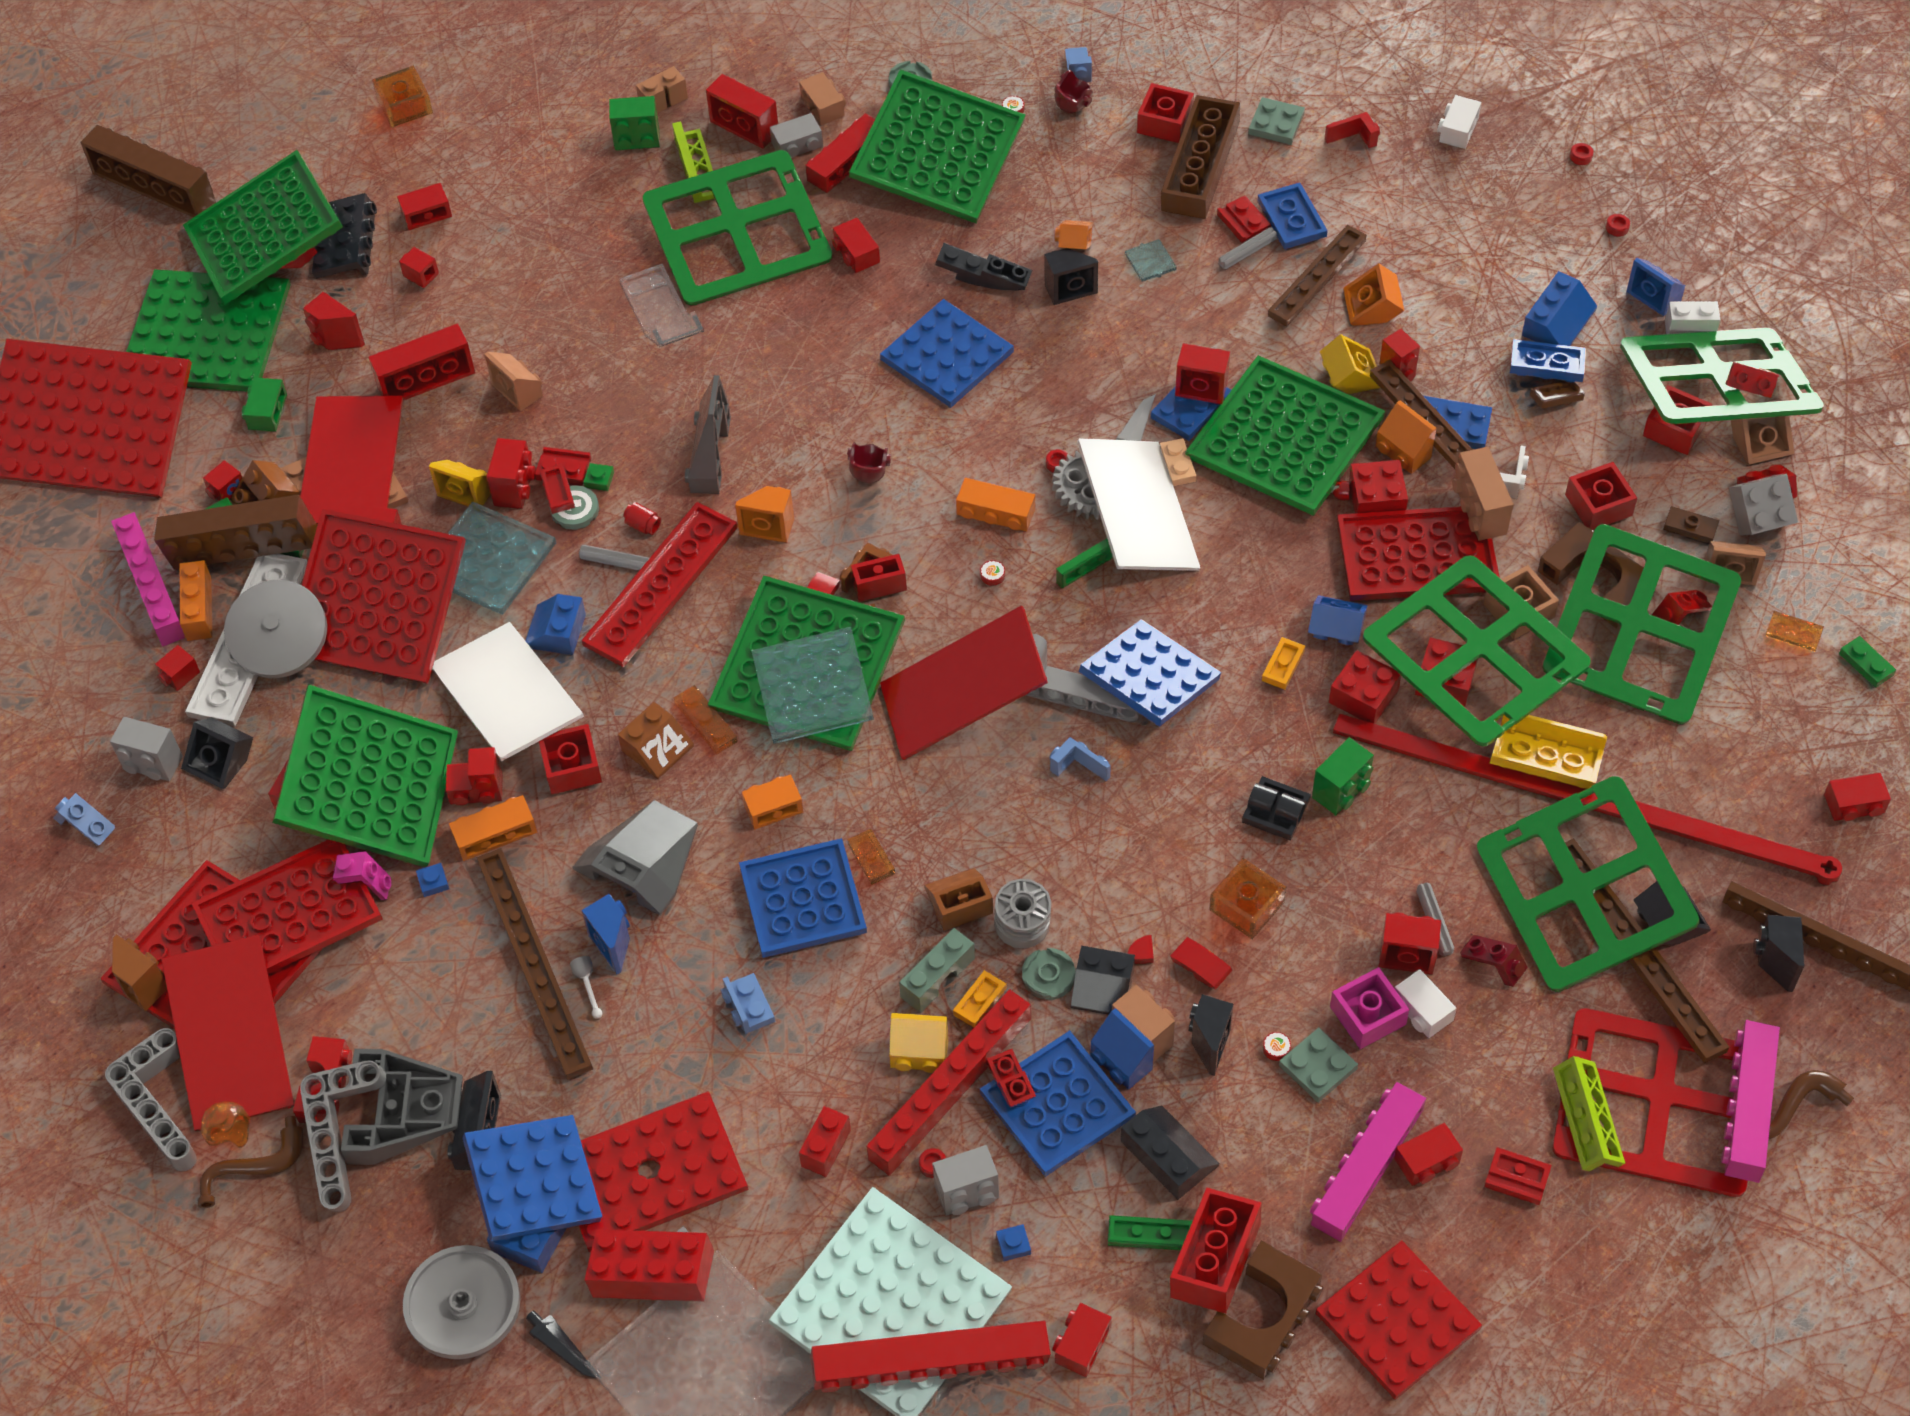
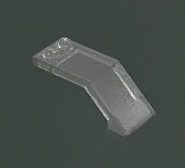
(659, 307)

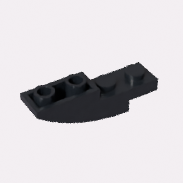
(983, 272)

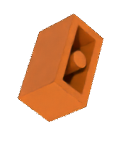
(772, 801)

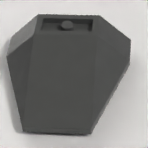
(643, 855)

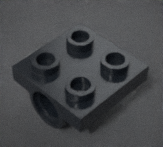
(1275, 808)

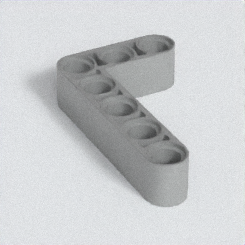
(1078, 691)
(133, 1084)
(330, 1127)

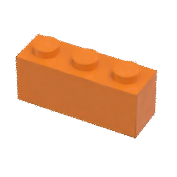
(1074, 234)
(995, 504)
(195, 600)
(493, 827)

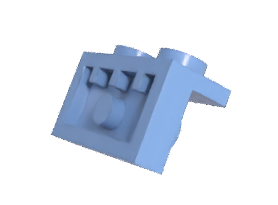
(748, 1002)

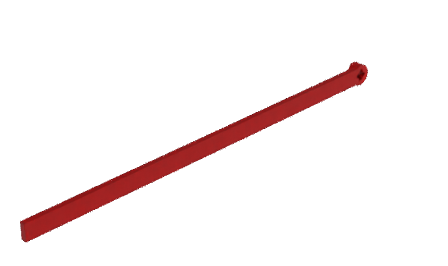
(1655, 817)

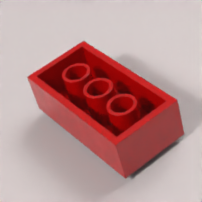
(423, 363)
(1215, 1250)
(649, 1265)

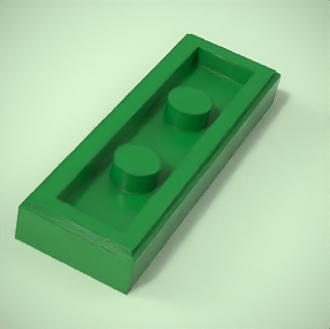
(1083, 563)
(1147, 1232)

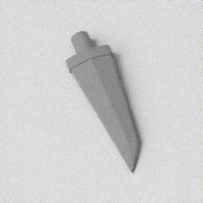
(1136, 425)

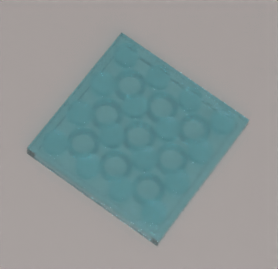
(497, 556)
(812, 685)

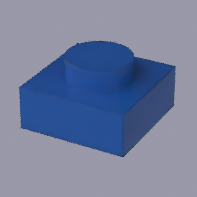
(432, 879)
(1013, 1242)

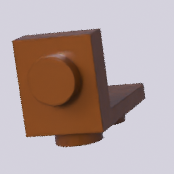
(868, 553)

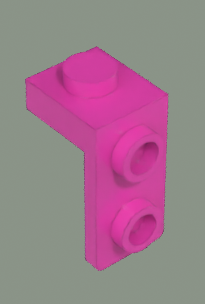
(362, 867)

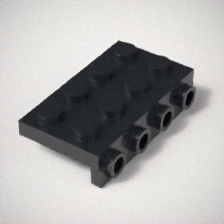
(352, 243)

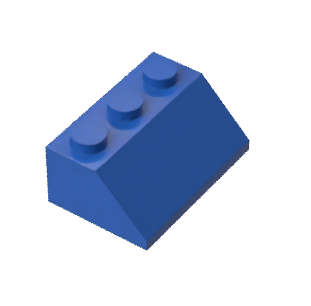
(1559, 312)

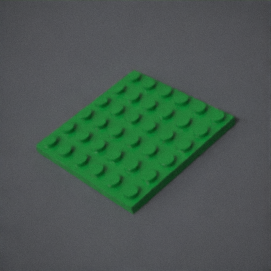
(937, 146)
(262, 226)
(222, 340)
(1285, 435)
(792, 612)
(365, 776)

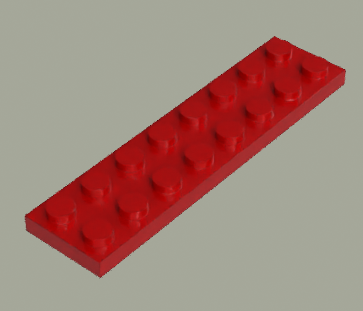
(659, 584)

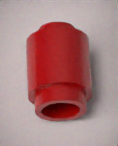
(642, 518)

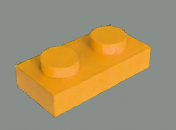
(1283, 663)
(979, 999)

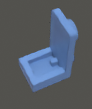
(1079, 62)
(1072, 750)
(84, 818)

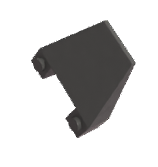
(711, 422)
(411, 1108)

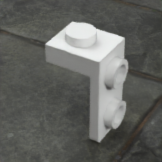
(1517, 481)

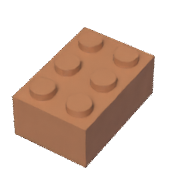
(1482, 493)

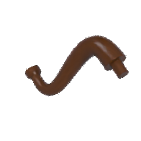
(1803, 1084)
(288, 1154)

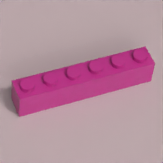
(148, 579)
(1751, 1101)
(1367, 1162)

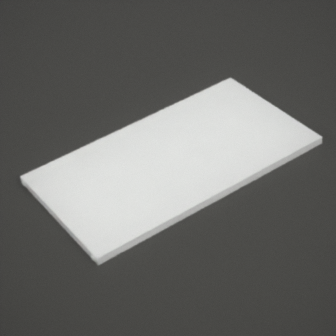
(1138, 505)
(506, 691)

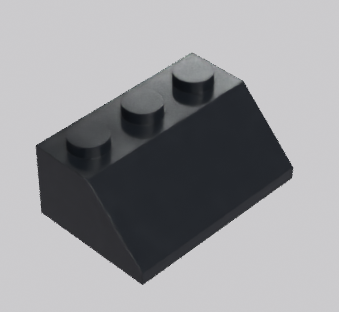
(477, 1112)
(1167, 1150)

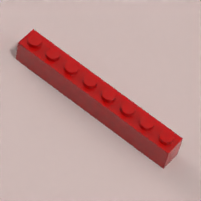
(948, 1082)
(930, 1355)

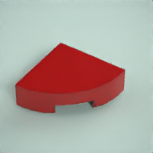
(1143, 950)

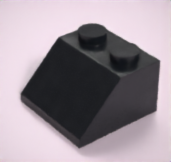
(1070, 275)
(216, 751)
(1655, 908)
(1781, 949)
(1101, 979)
(1210, 1029)

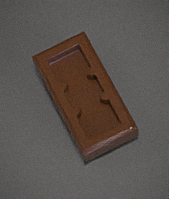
(1557, 394)
(1691, 524)

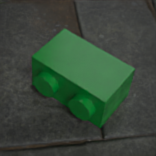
(264, 404)

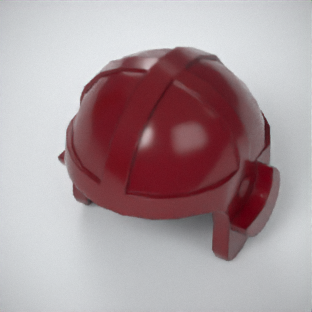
(1072, 93)
(868, 462)

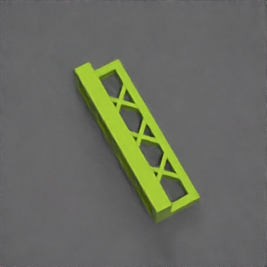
(686, 152)
(1584, 1113)

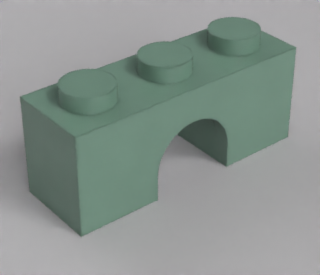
(947, 957)

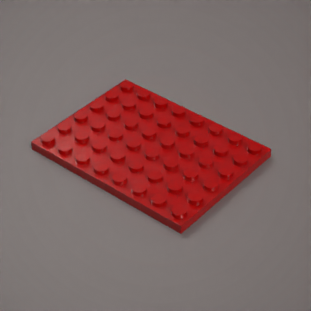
(89, 416)

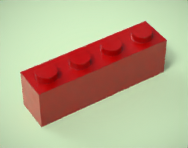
(837, 158)

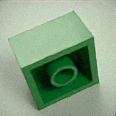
(634, 123)
(1343, 776)

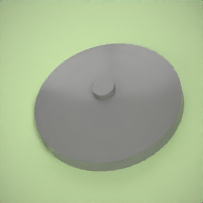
(275, 628)
(461, 1302)

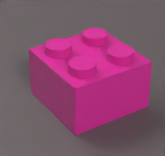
(1369, 1008)

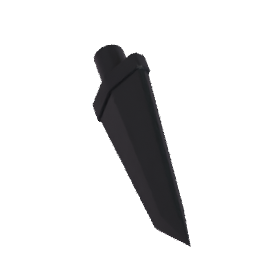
(555, 1339)

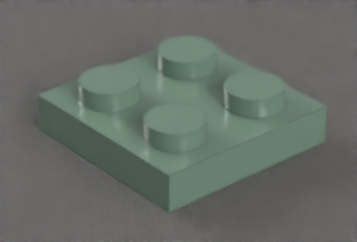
(1276, 120)
(1318, 1064)

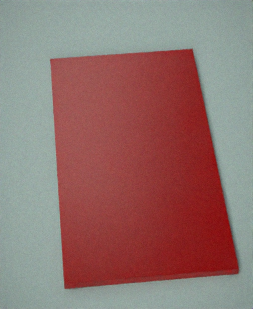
(351, 453)
(963, 682)
(228, 1028)

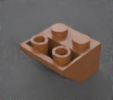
(263, 482)
(960, 898)
(137, 973)

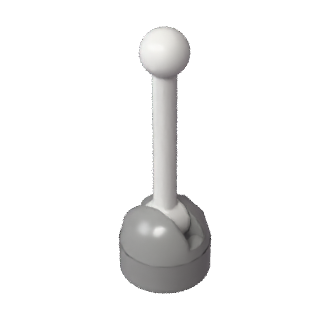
(583, 968)

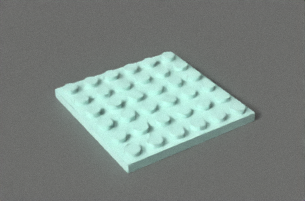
(889, 1280)

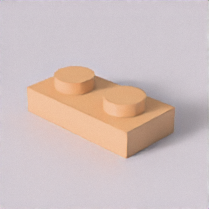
(1177, 463)

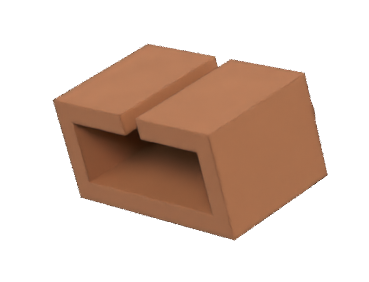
(666, 82)
(822, 95)

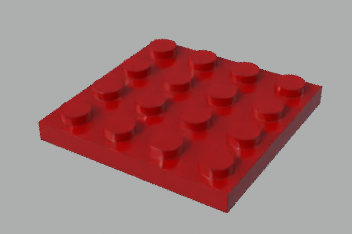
(1398, 1319)

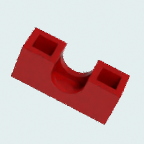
(324, 1055)

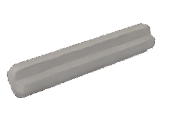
(1247, 248)
(612, 557)
(1432, 910)

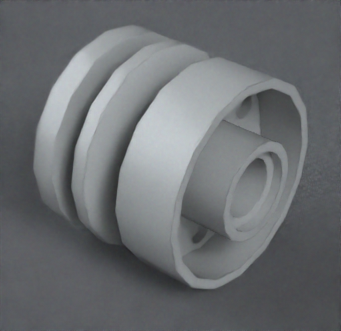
(1022, 913)

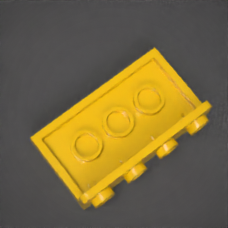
(1551, 751)

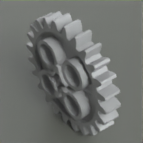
(1074, 487)

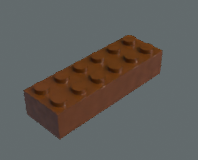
(1200, 157)
(148, 171)
(236, 531)

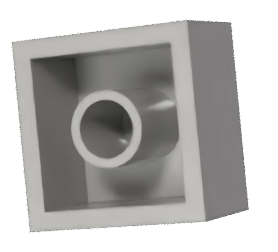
(1763, 504)
(146, 749)
(966, 1181)

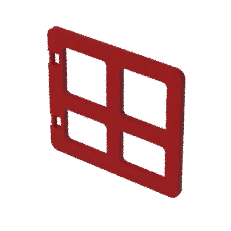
(1659, 1092)

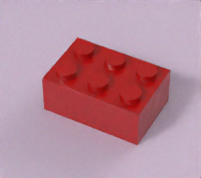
(741, 110)

